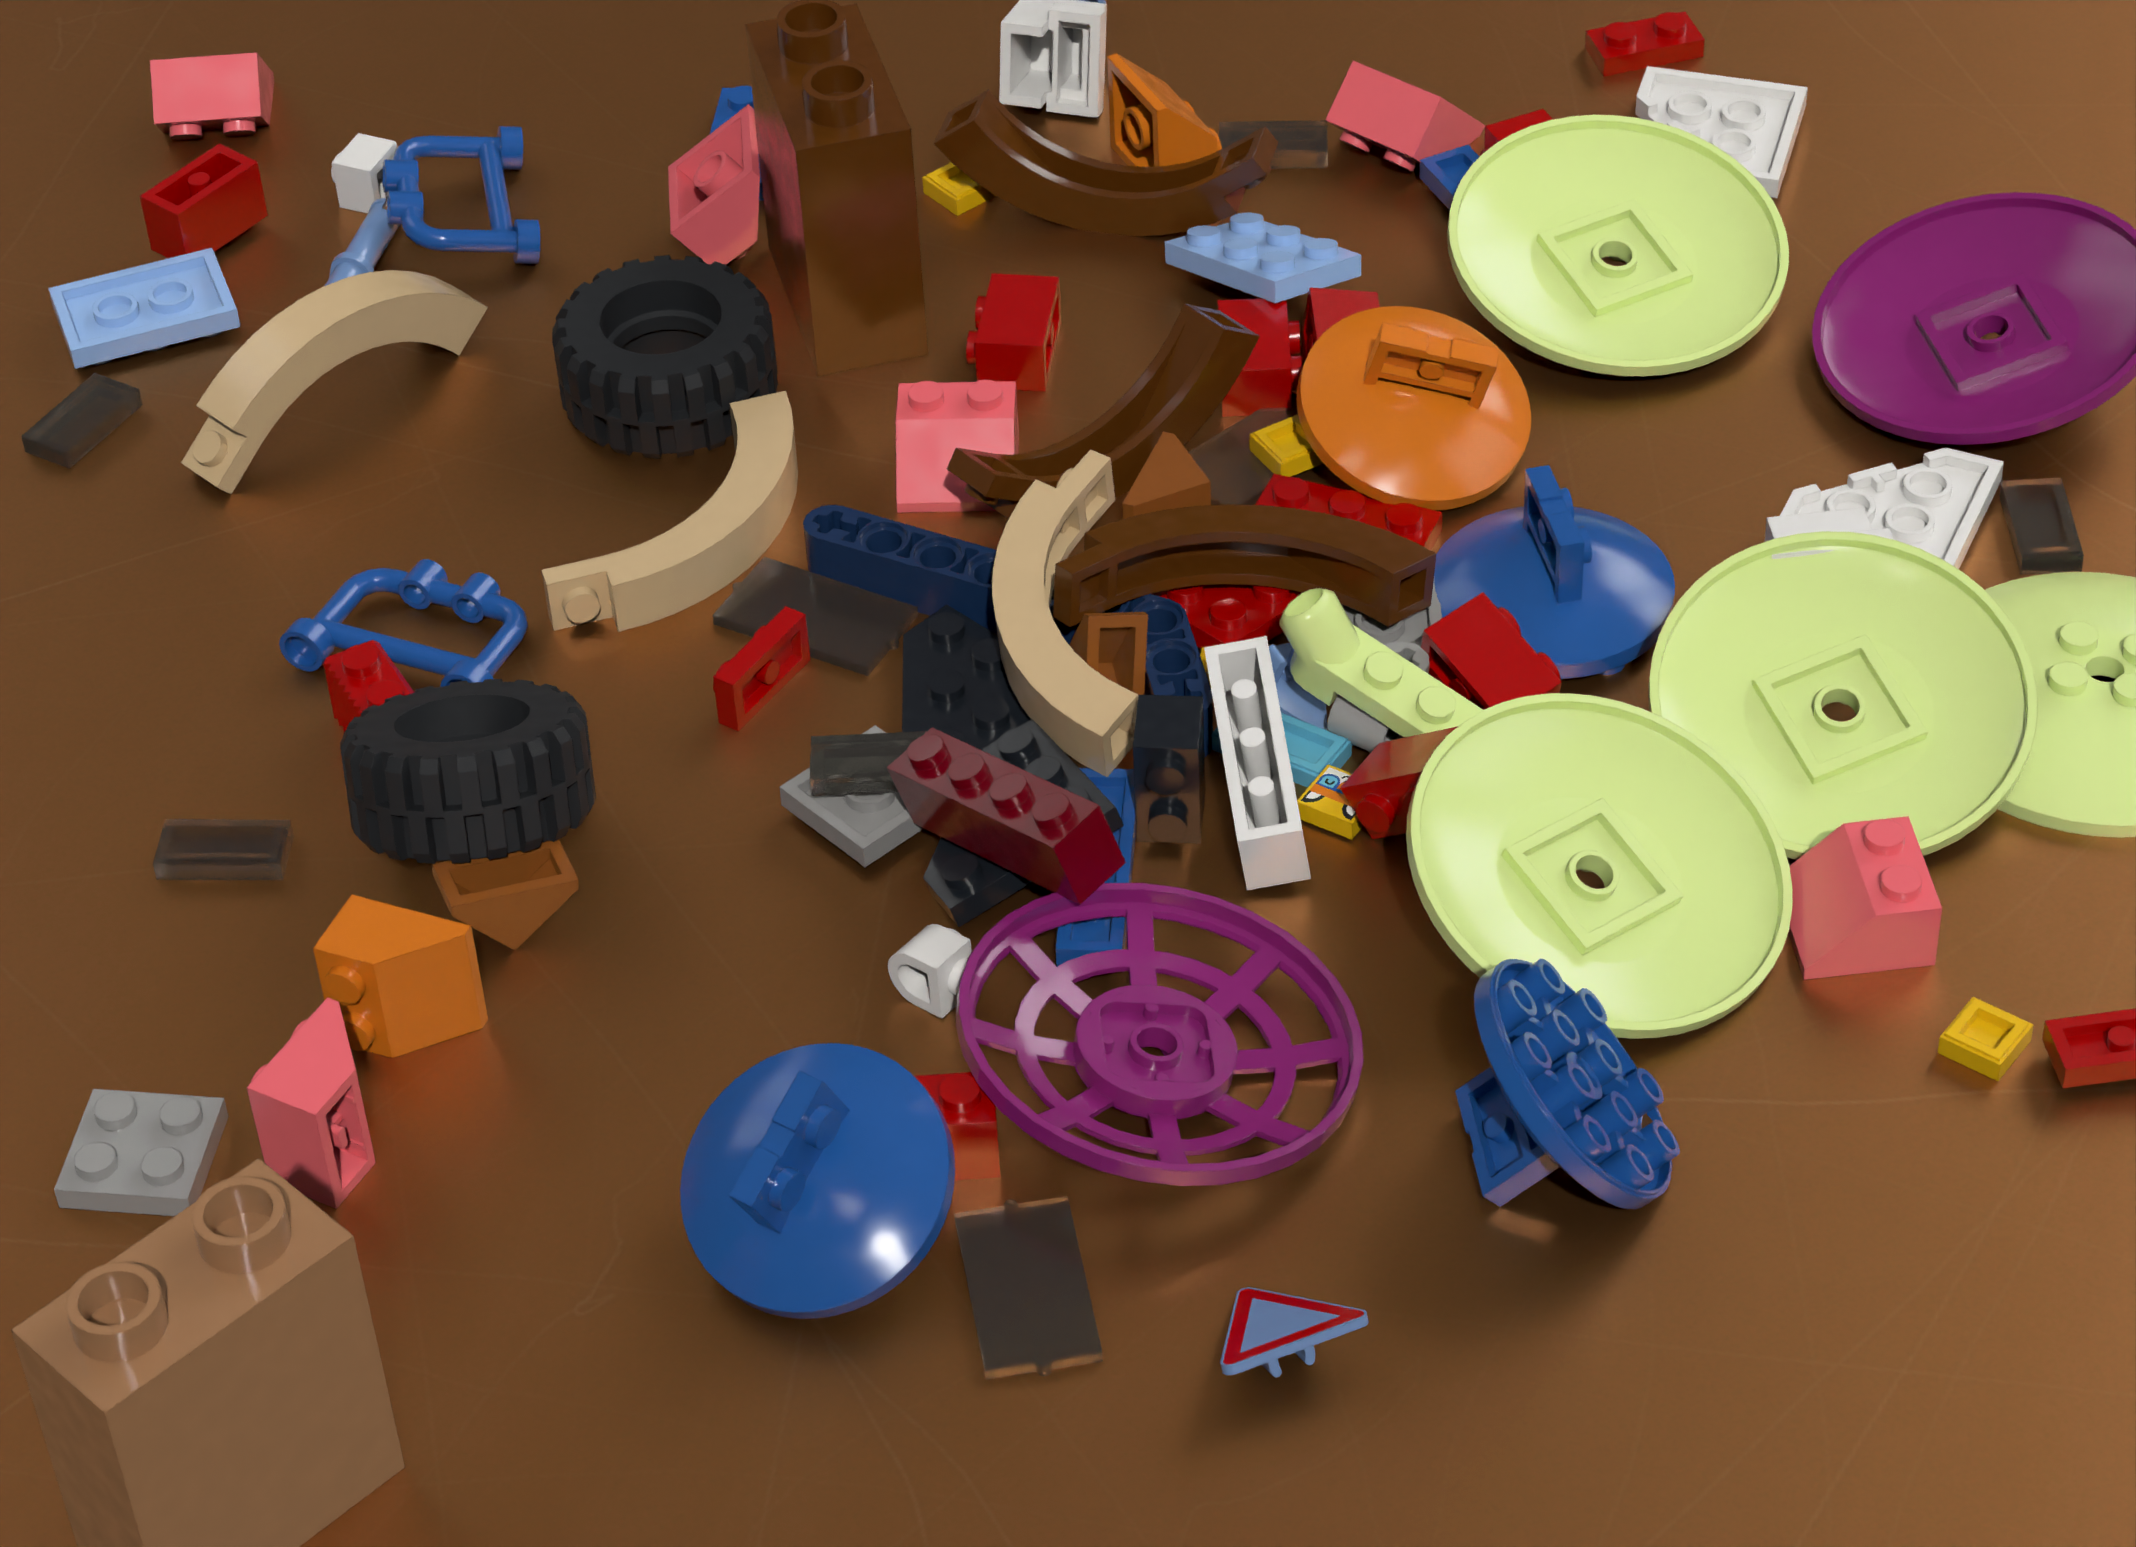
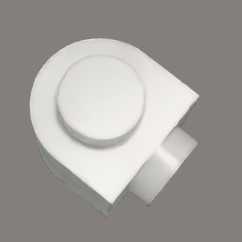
(931, 968)

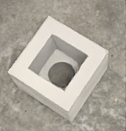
(359, 171)

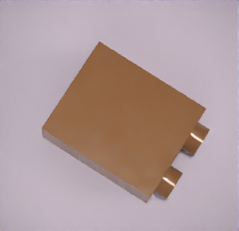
(215, 1378)

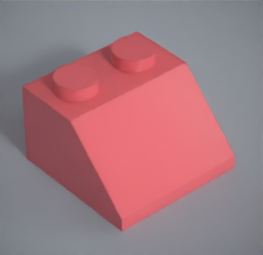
(211, 94)
(1398, 118)
(718, 192)
(935, 422)
(1864, 902)

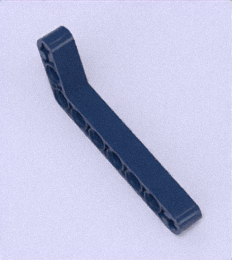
(943, 570)

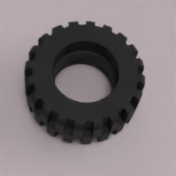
(661, 354)
(468, 770)

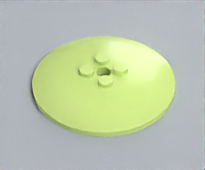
(1681, 213)
(1873, 625)
(2085, 732)
(1609, 789)

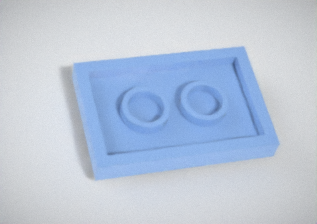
(1262, 257)
(144, 308)

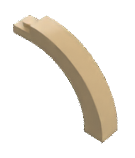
(309, 342)
(702, 550)
(1053, 684)

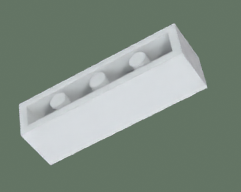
(1257, 763)

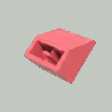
(313, 1110)

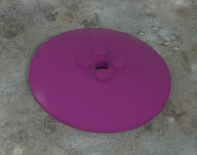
(1911, 305)

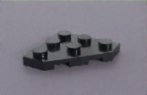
(957, 681)
(971, 884)

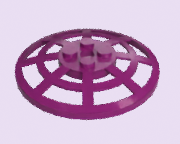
(1189, 1032)

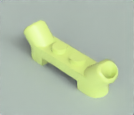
(1344, 660)

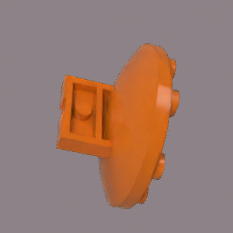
(1413, 407)

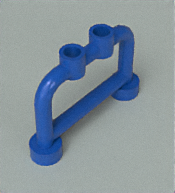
(495, 154)
(312, 640)

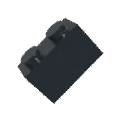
(1169, 768)

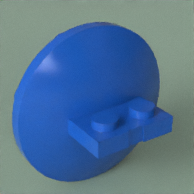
(1569, 575)
(1560, 1094)
(817, 1180)

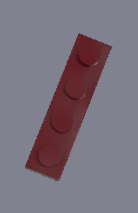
(1007, 815)

